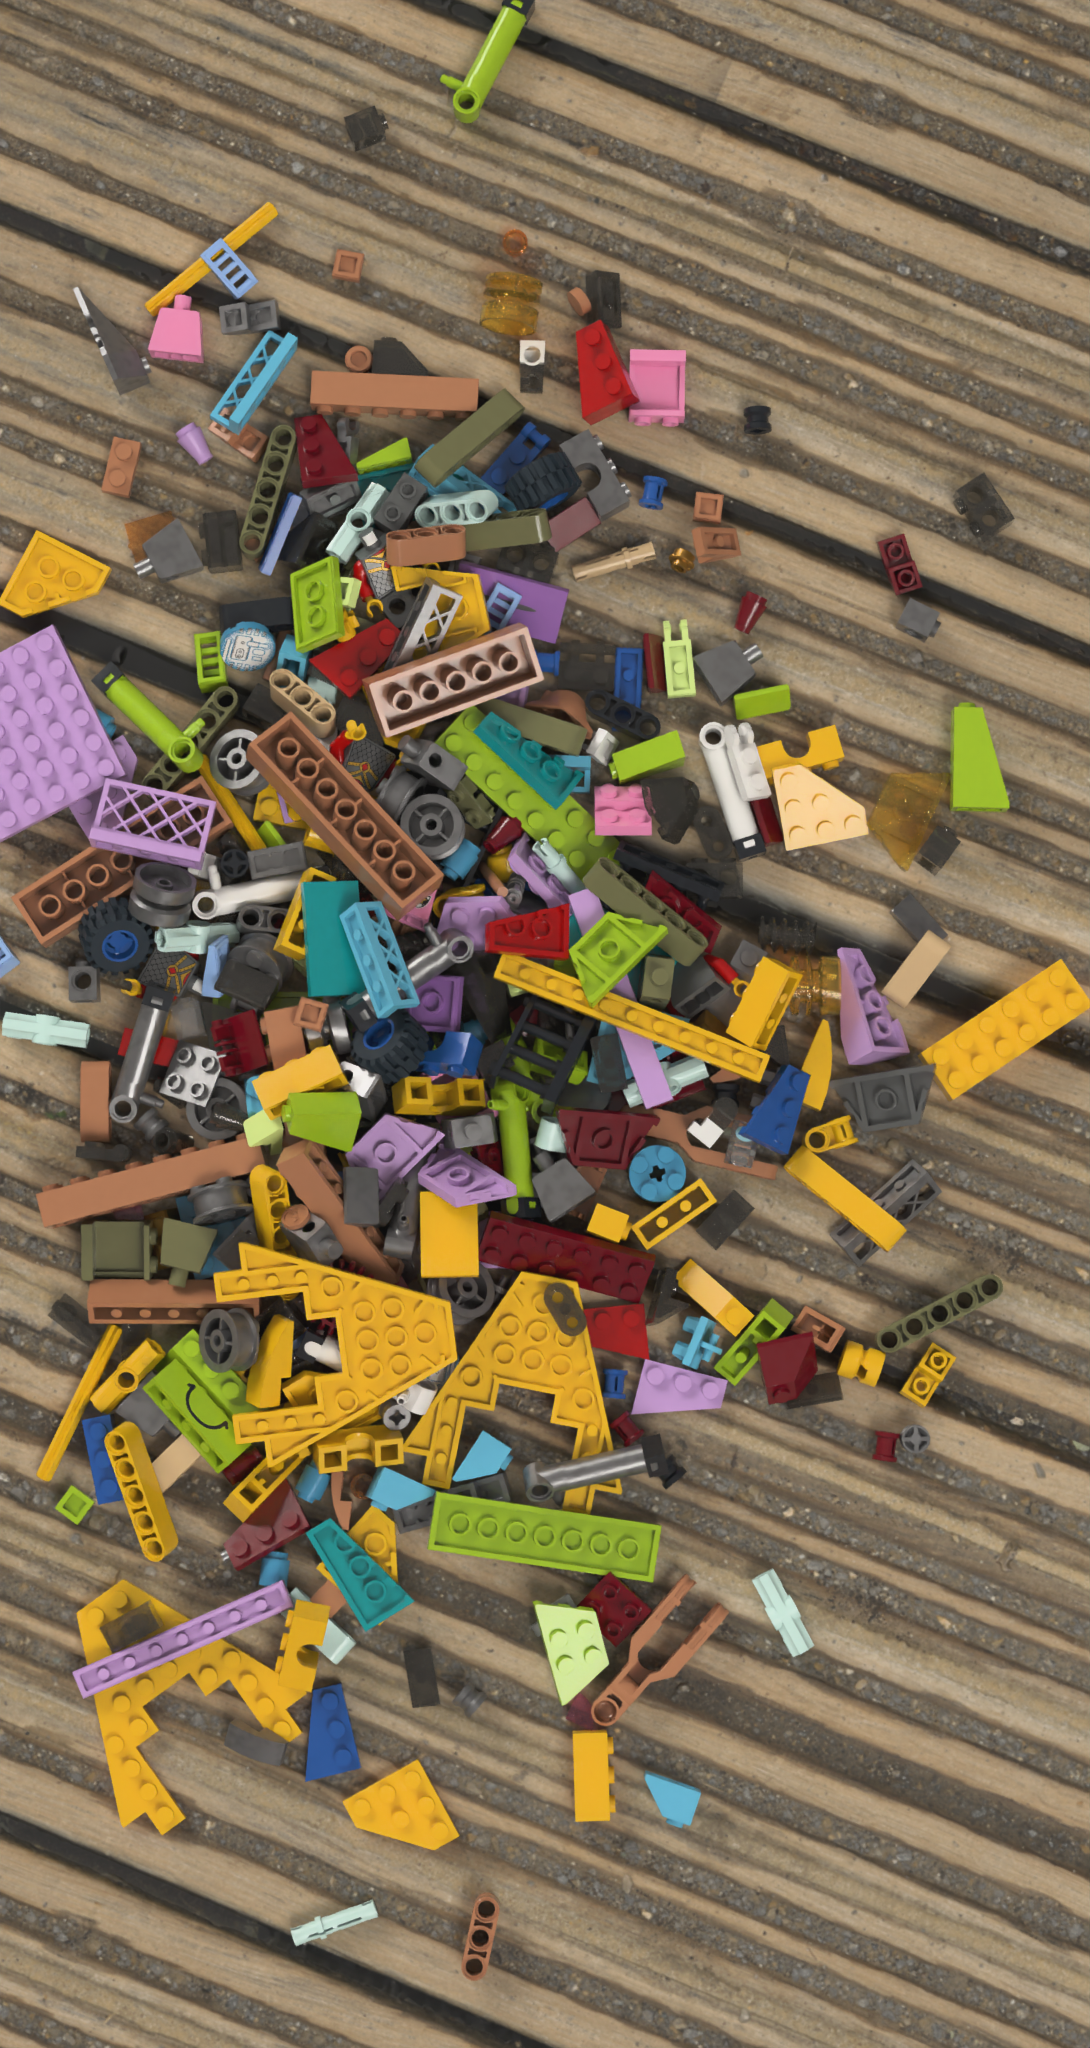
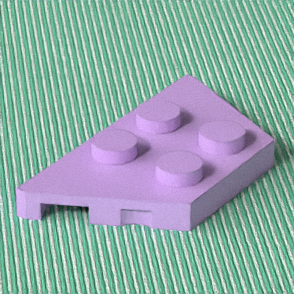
(471, 915)
(393, 1148)
(462, 1178)

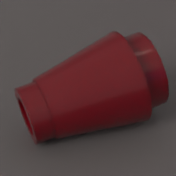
(749, 612)
(504, 833)
(242, 1466)

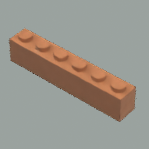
(393, 395)
(323, 1194)
(157, 1302)

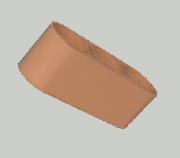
(426, 545)
(95, 1101)
(480, 1950)

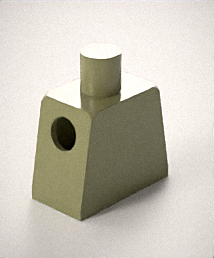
(655, 980)
(185, 1249)

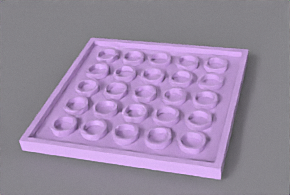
(49, 734)

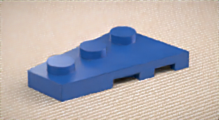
(777, 1115)
(331, 1735)

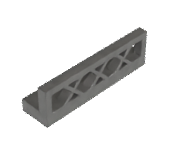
(416, 622)
(898, 1191)

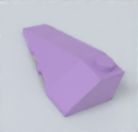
(865, 1022)

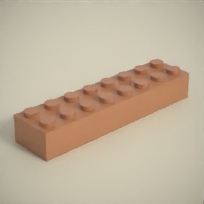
(344, 815)
(61, 897)
(147, 1183)

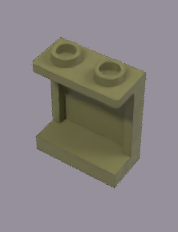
(118, 1249)

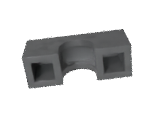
(586, 454)

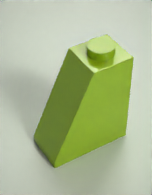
(647, 758)
(323, 1117)

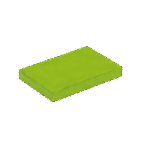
(317, 604)

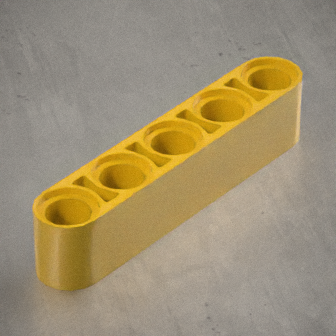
(844, 1198)
(269, 1202)
(141, 1491)

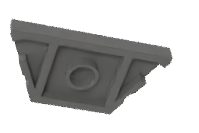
(886, 1097)

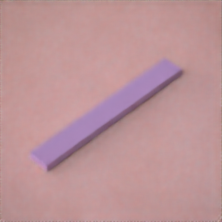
(638, 1050)
(183, 1639)

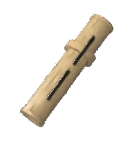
(614, 561)

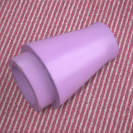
(194, 442)

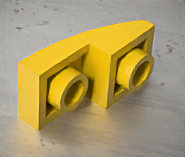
(927, 1375)

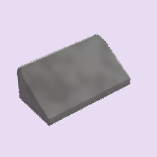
(330, 498)
(915, 919)
(361, 1196)

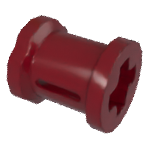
(626, 1429)
(885, 1446)

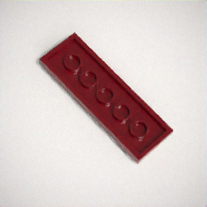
(565, 1255)

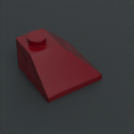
(787, 1366)

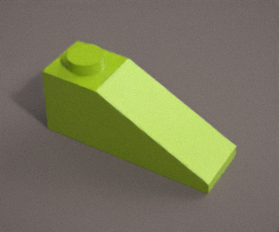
(743, 1353)

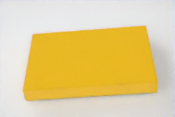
(448, 1238)

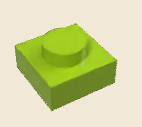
(75, 1504)

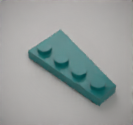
(535, 767)
(361, 1580)

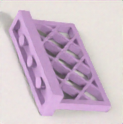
(145, 846)

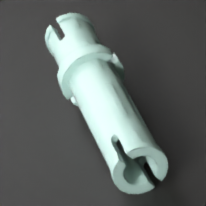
(557, 865)
(338, 1921)

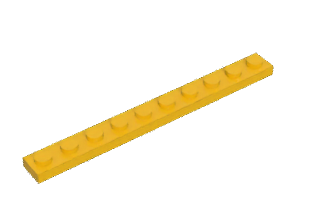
(633, 1018)

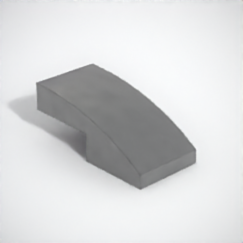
(249, 319)
(260, 1746)

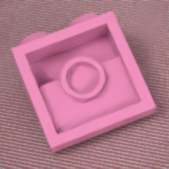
(620, 810)

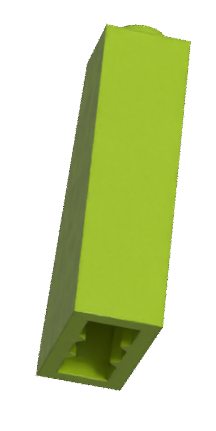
(975, 771)

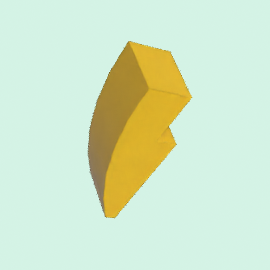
(818, 1066)
(272, 1363)

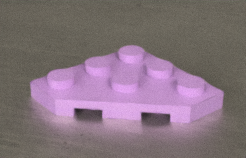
(86, 809)

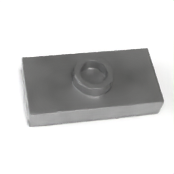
(277, 860)

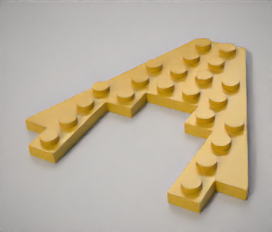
(384, 1337)
(526, 1351)
(128, 1723)

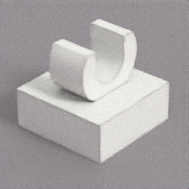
(601, 746)

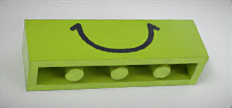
(195, 1415)

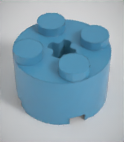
(664, 1159)

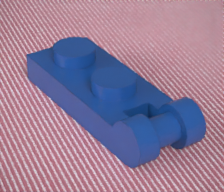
(515, 457)

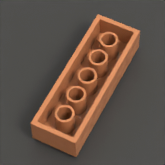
(453, 679)
(285, 1044)

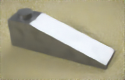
(120, 356)
(744, 964)

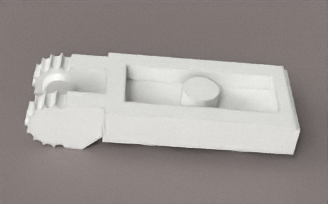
(746, 763)

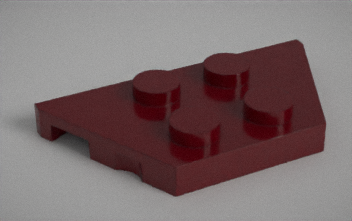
(603, 1136)

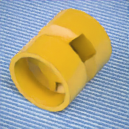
(860, 1363)

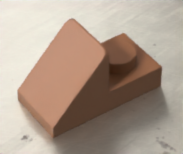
(715, 543)

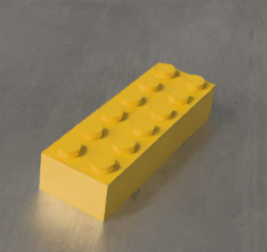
(1005, 1030)

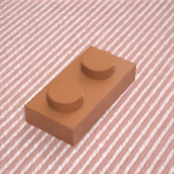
(121, 467)

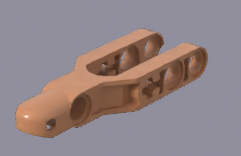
(673, 1129)
(633, 1676)

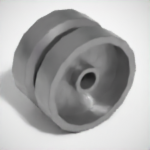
(162, 894)
(334, 1028)

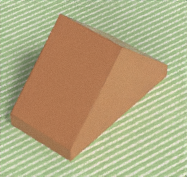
(824, 1330)

